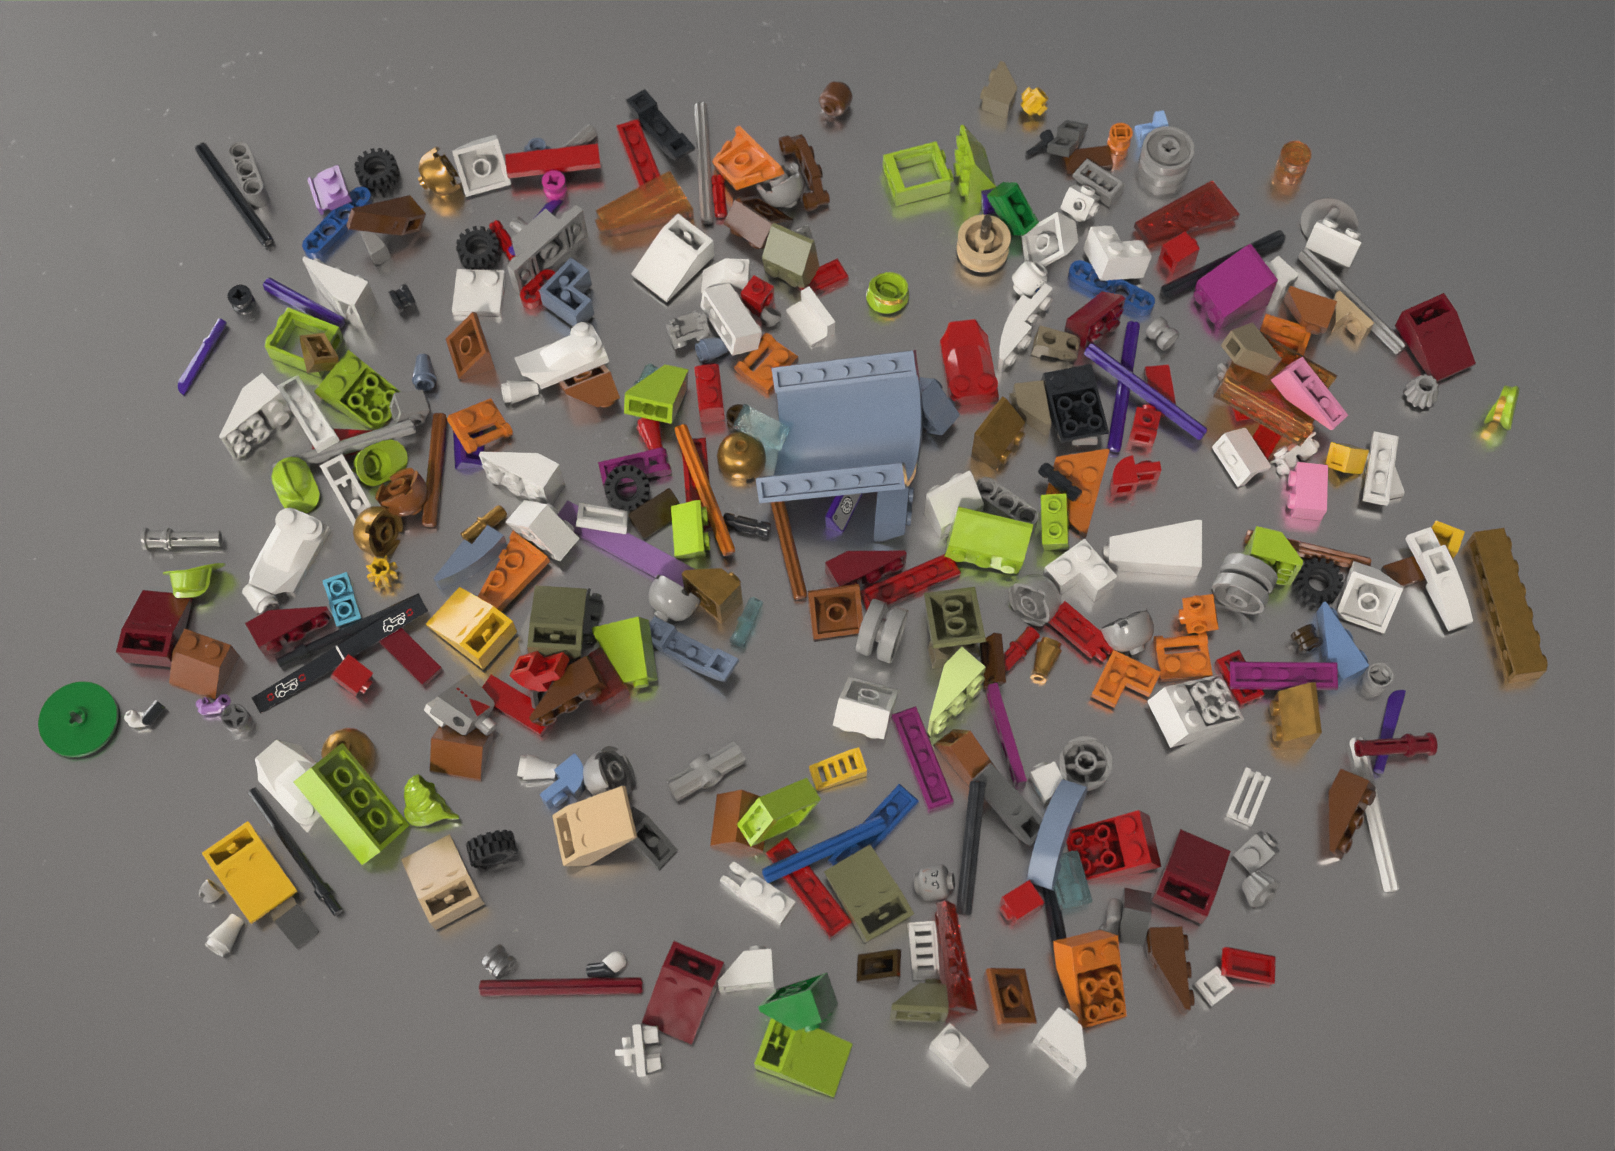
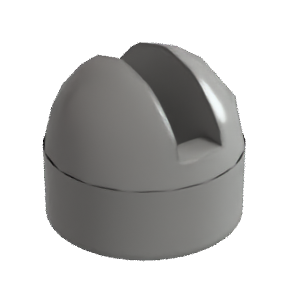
(770, 316)
(210, 891)

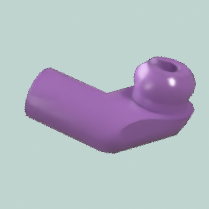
(215, 707)

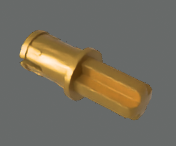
(491, 518)

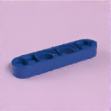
(333, 220)
(1111, 287)

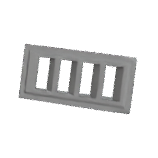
(1111, 182)
(376, 247)

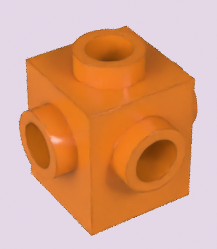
(1199, 614)

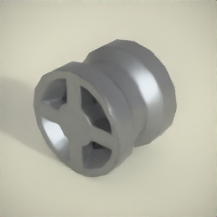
(231, 716)
(498, 961)

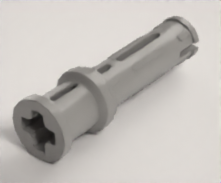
(168, 536)

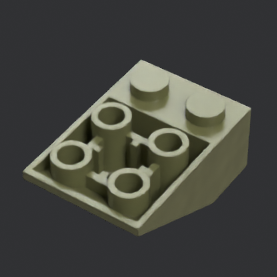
(557, 621)
(868, 893)

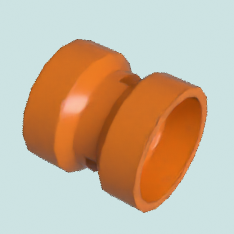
(1119, 138)

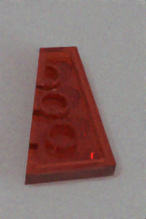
(1189, 213)
(956, 968)

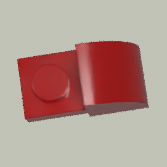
(1128, 475)
(538, 672)

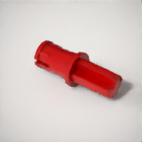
(1019, 647)

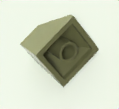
(922, 1003)

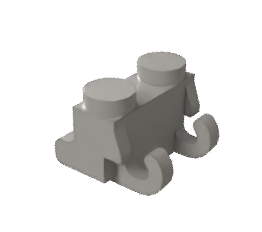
(687, 327)

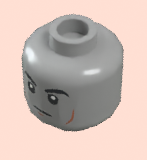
(934, 882)

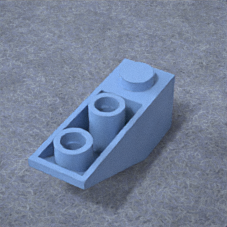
(1339, 646)

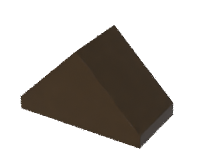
(879, 967)

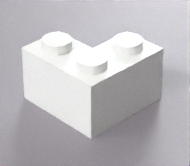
(1115, 258)
(544, 527)
(1081, 566)

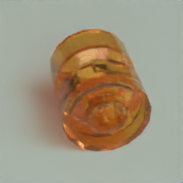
(1292, 163)

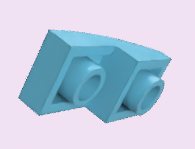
(342, 599)

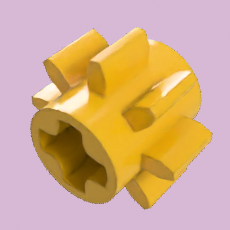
(1034, 101)
(379, 566)

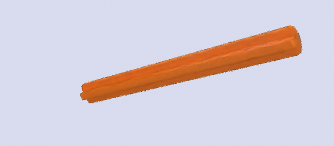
(704, 489)

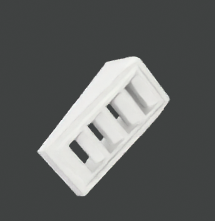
(913, 940)

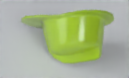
(379, 462)
(295, 484)
(193, 581)

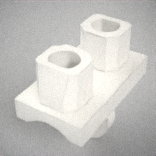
(642, 1036)

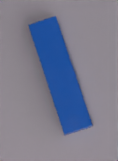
(893, 810)

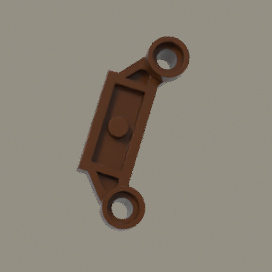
(810, 170)

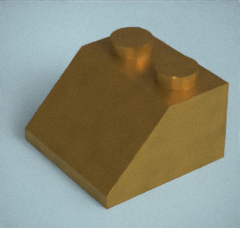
(998, 435)
(716, 589)
(1296, 717)

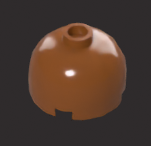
(404, 493)

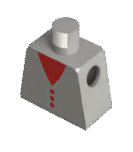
(465, 707)

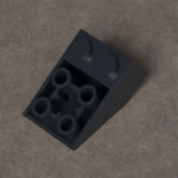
(1075, 403)

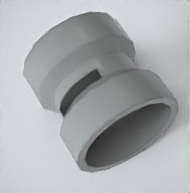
(1162, 333)
(1381, 674)

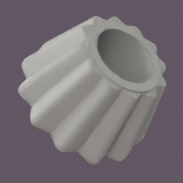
(1422, 391)
(1260, 888)

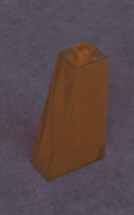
(644, 207)

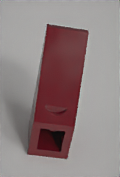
(863, 566)
(281, 626)

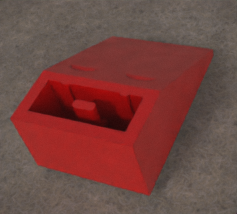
(1116, 846)

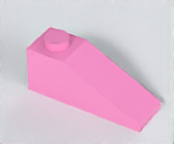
(1307, 392)

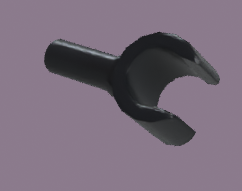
(1046, 137)

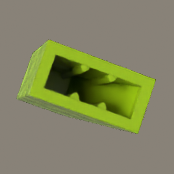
(658, 394)
(629, 649)

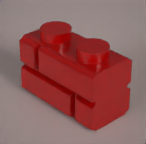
(709, 393)

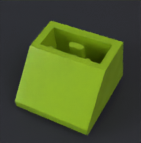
(688, 530)
(1275, 551)

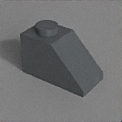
(651, 840)

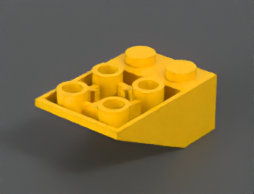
(472, 627)
(249, 872)

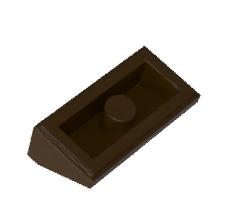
(654, 513)

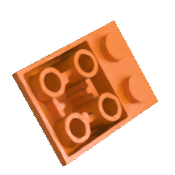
(1092, 976)

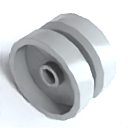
(1166, 157)
(1244, 583)
(877, 629)

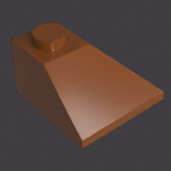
(1310, 309)
(592, 387)

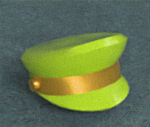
(887, 292)
(1505, 407)

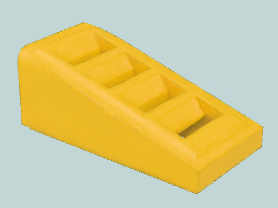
(845, 757)

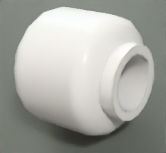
(1029, 278)

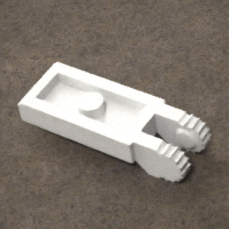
(760, 894)

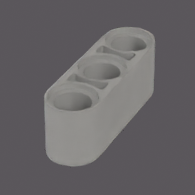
(248, 174)
(1001, 495)

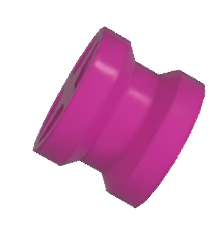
(552, 191)

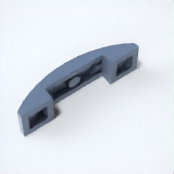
(690, 652)
(1054, 833)

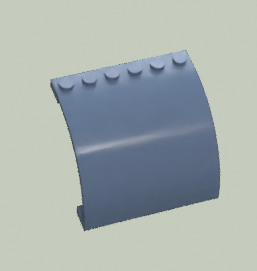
(849, 427)

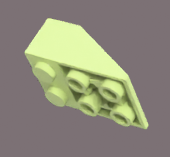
(959, 680)

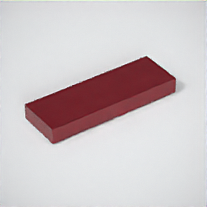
(411, 656)

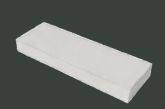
(1380, 468)

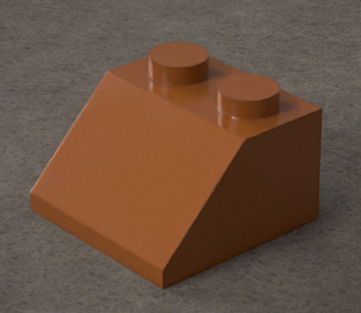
(201, 664)

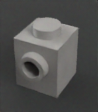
(410, 406)

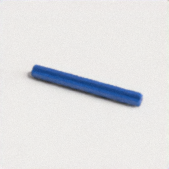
(824, 849)

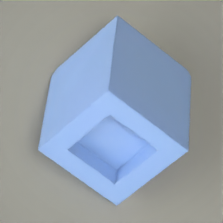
(1142, 130)

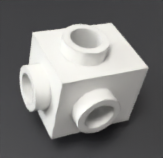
(1080, 203)

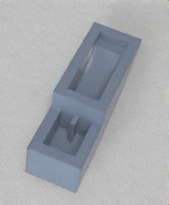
(470, 558)

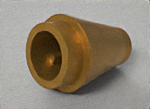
(1046, 656)

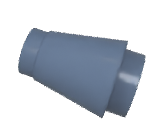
(710, 349)
(423, 374)

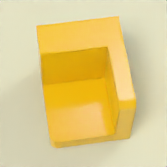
(1346, 458)
(1448, 536)

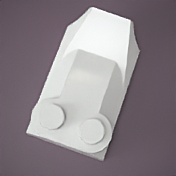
(564, 357)
(288, 552)
(277, 769)

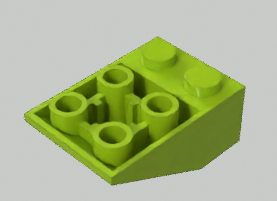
(972, 167)
(358, 392)
(804, 1058)

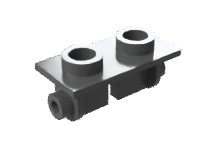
(592, 609)

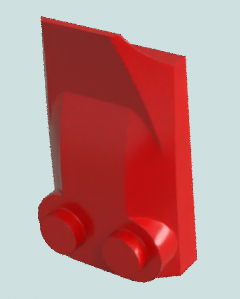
(968, 364)

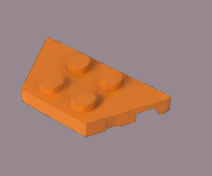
(745, 161)
(1086, 473)

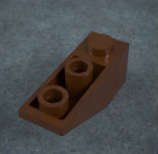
(392, 217)
(579, 683)
(1347, 804)
(1167, 957)

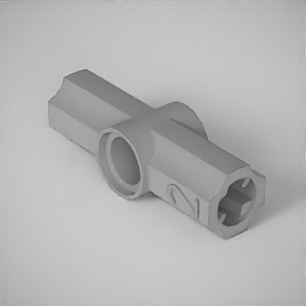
(706, 771)

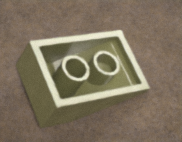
(954, 617)

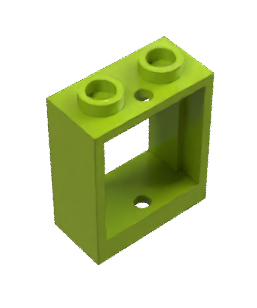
(914, 156)
(285, 326)
(778, 811)

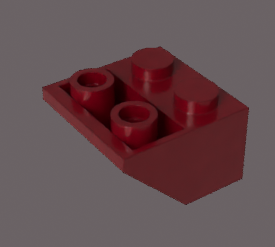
(1096, 318)

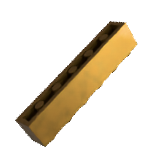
(1507, 605)

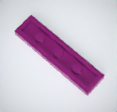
(1283, 675)
(1006, 736)
(922, 759)

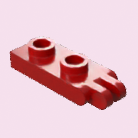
(1080, 632)

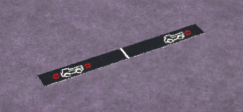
(336, 655)

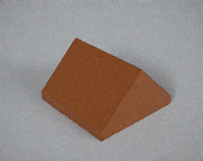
(469, 349)
(835, 611)
(459, 754)
(729, 810)
(1009, 998)

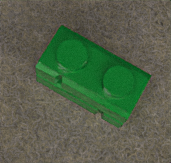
(1013, 208)

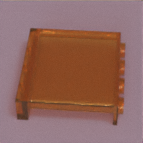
(1262, 401)

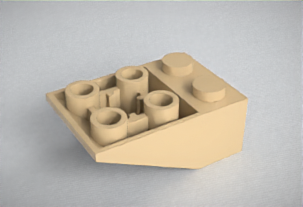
(594, 827)
(442, 882)

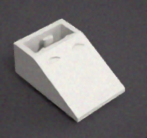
(674, 258)
(346, 293)
(254, 415)
(525, 474)
(1194, 709)

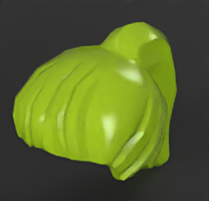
(424, 804)

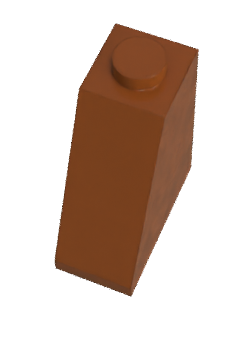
(963, 753)

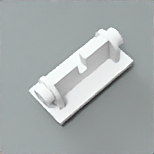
(1286, 456)

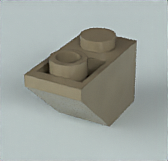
(1000, 93)
(1251, 350)

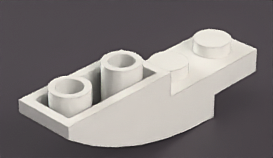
(1019, 325)
(1442, 578)

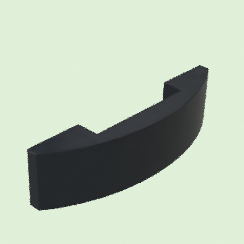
(658, 127)

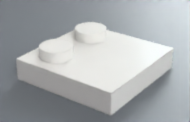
(478, 292)

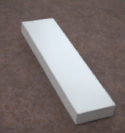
(308, 413)

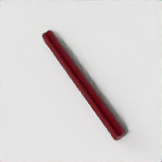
(561, 986)

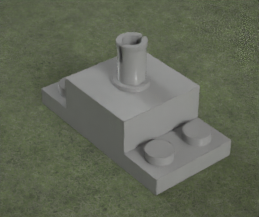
(543, 243)

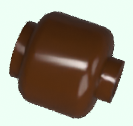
(835, 98)

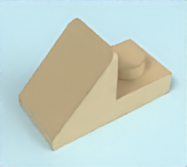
(1349, 314)

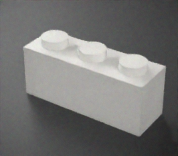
(731, 319)

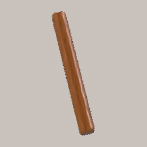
(434, 469)
(789, 550)
(1314, 551)

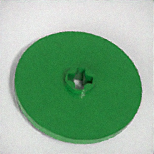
(62, 731)

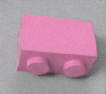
(1308, 491)

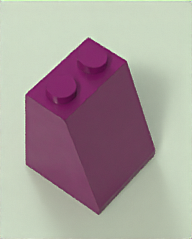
(1236, 287)

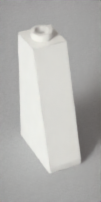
(1158, 550)

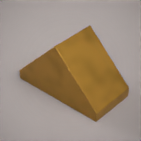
(318, 353)

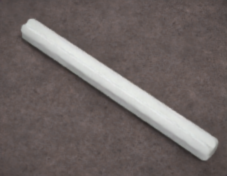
(1377, 826)

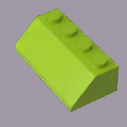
(351, 804)

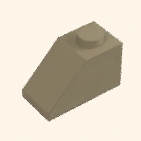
(1031, 404)

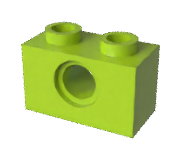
(1055, 522)

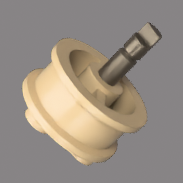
(983, 243)

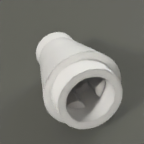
(518, 390)
(260, 599)
(535, 768)
(224, 936)

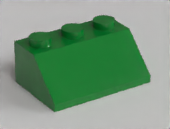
(802, 1003)

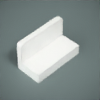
(811, 318)
(1240, 455)

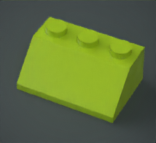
(988, 540)

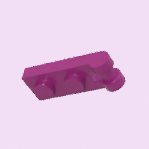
(641, 461)

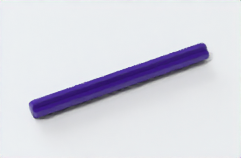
(1123, 391)
(1145, 391)

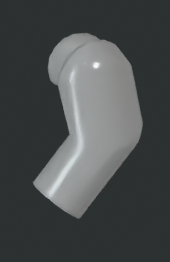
(1113, 917)

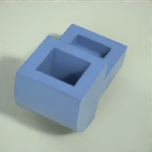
(569, 781)

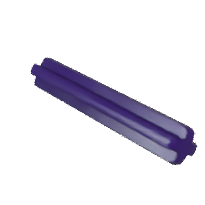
(302, 302)

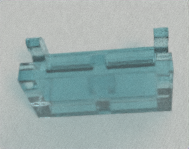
(761, 427)

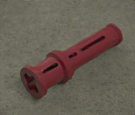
(1406, 745)

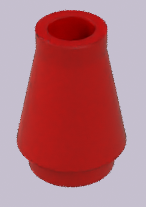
(650, 433)

